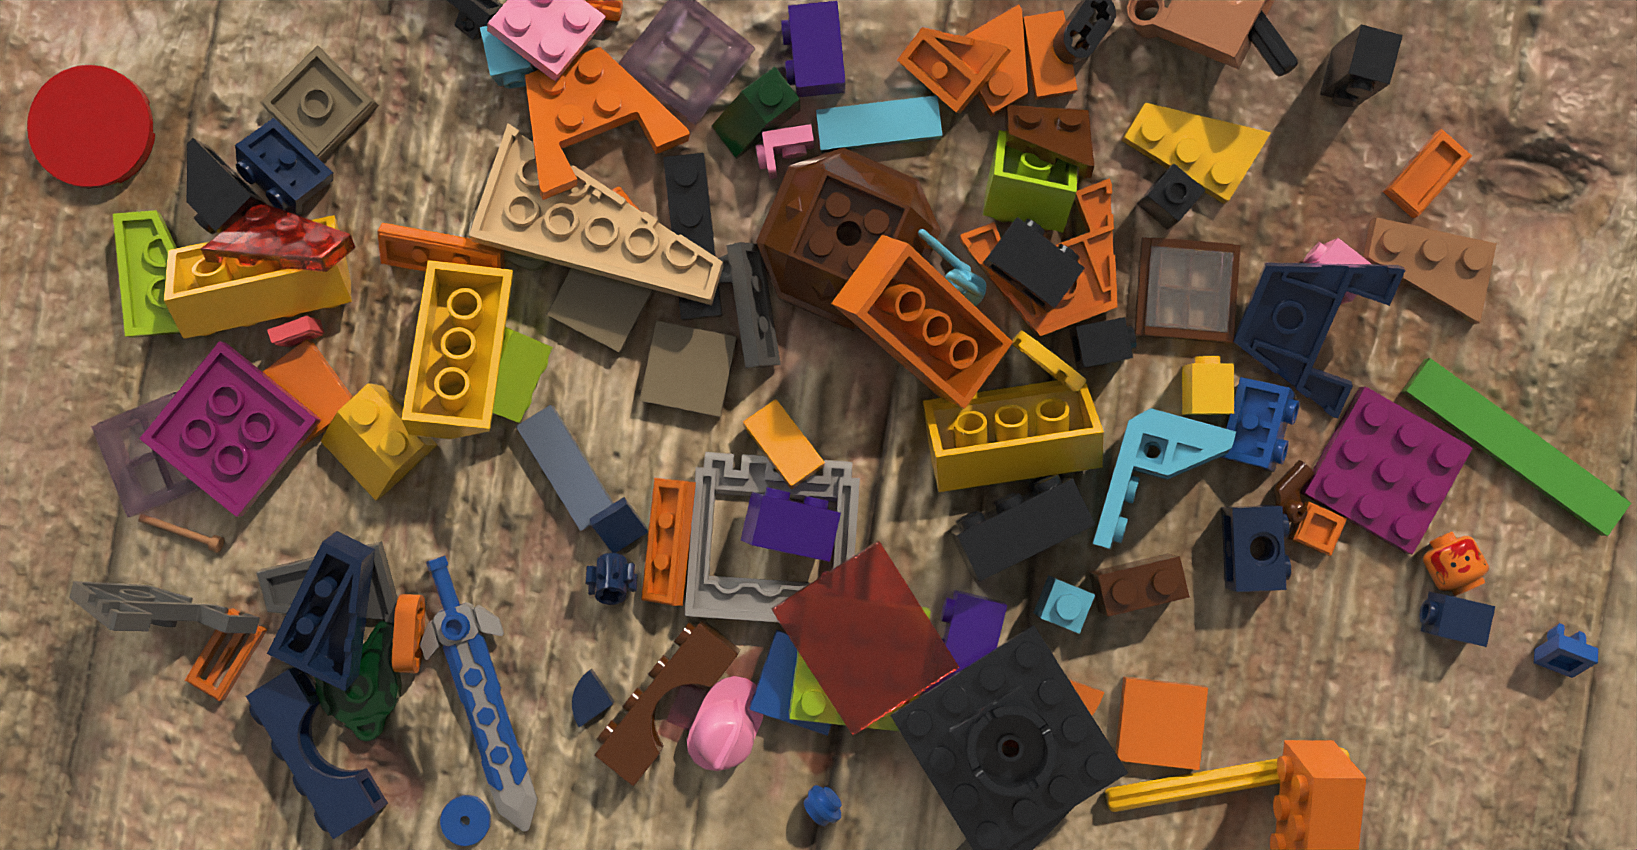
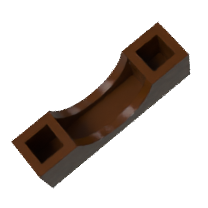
(635, 742)

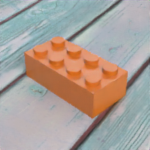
(922, 321)

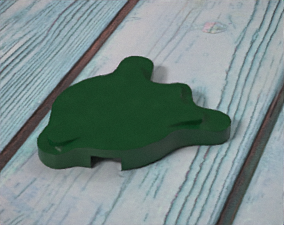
(372, 694)

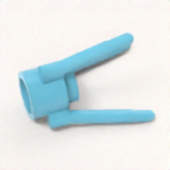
(962, 278)

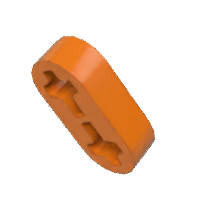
(408, 633)

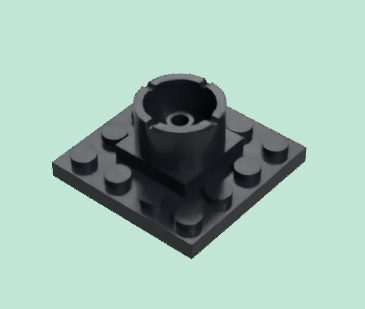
(1001, 697)

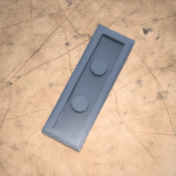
(565, 465)

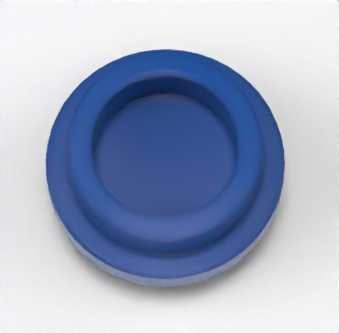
(823, 805)

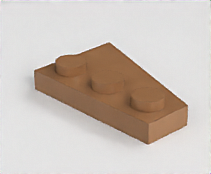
(1438, 263)

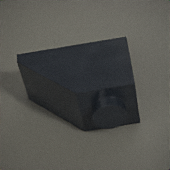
(215, 189)

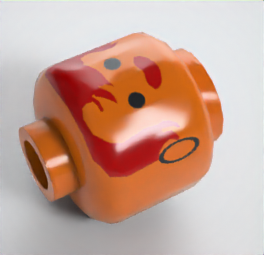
(1455, 563)

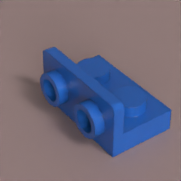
(1261, 423)

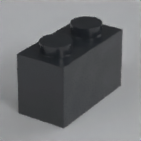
(1360, 65)
(1034, 263)

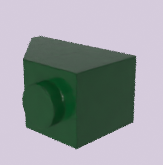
(756, 109)

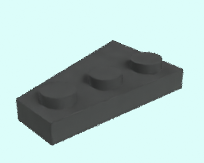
(282, 582)

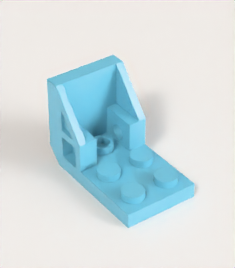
(1182, 447)

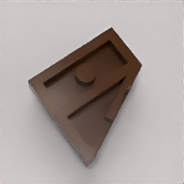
(1052, 135)

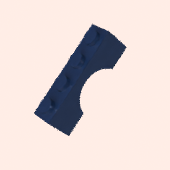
(287, 712)

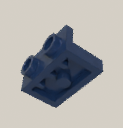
(281, 167)

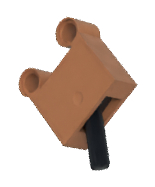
(1217, 29)

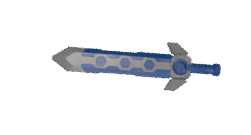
(479, 691)

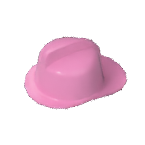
(724, 725)

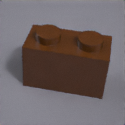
(1139, 584)

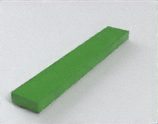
(1516, 447)

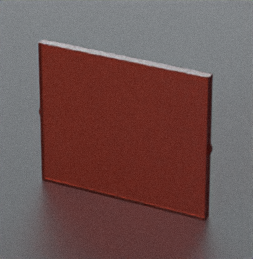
(865, 637)

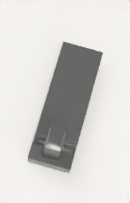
(747, 273)

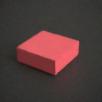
(296, 331)

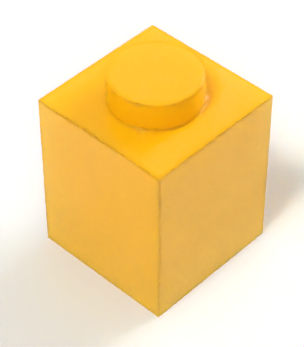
(1207, 387)

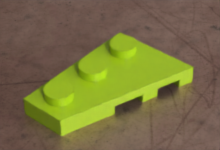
(142, 266)

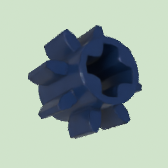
(611, 578)

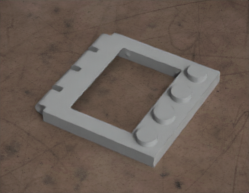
(751, 597)

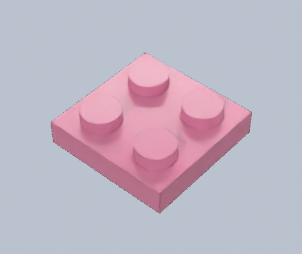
(546, 31)

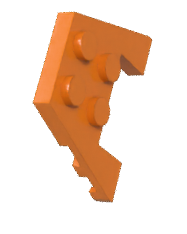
(587, 101)
(1092, 291)

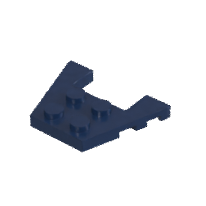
(1293, 314)

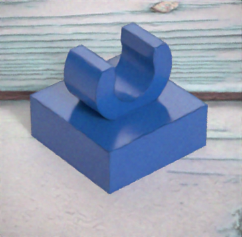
(1564, 653)

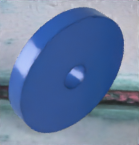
(452, 823)

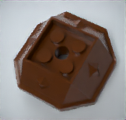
(819, 200)

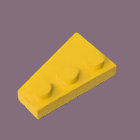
(1203, 147)

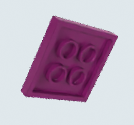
(230, 429)
(1386, 470)

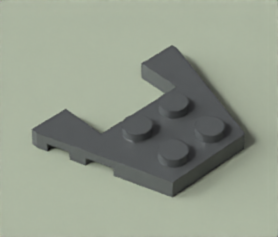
(138, 605)

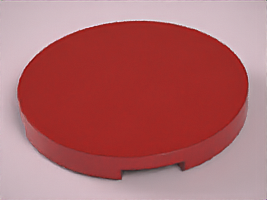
(91, 126)

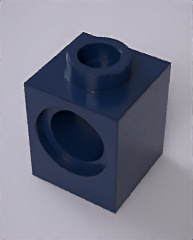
(1456, 618)

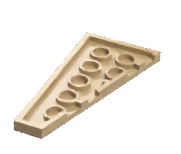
(586, 228)

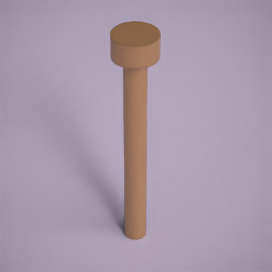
(214, 543)

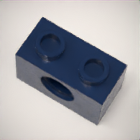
(1239, 529)

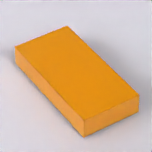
(783, 444)

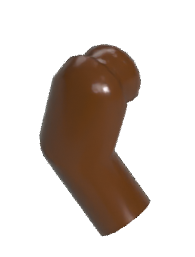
(1288, 491)

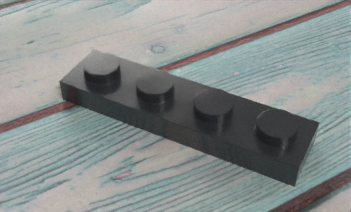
(692, 218)

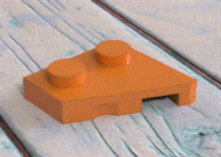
(952, 64)
(1009, 80)

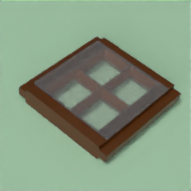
(1187, 290)

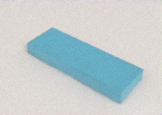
(879, 123)

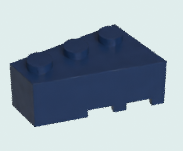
(329, 613)

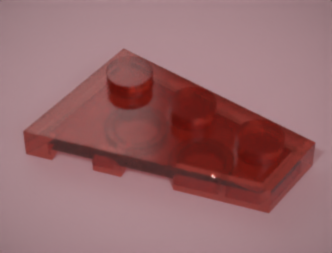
(280, 237)

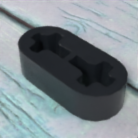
(1090, 33)

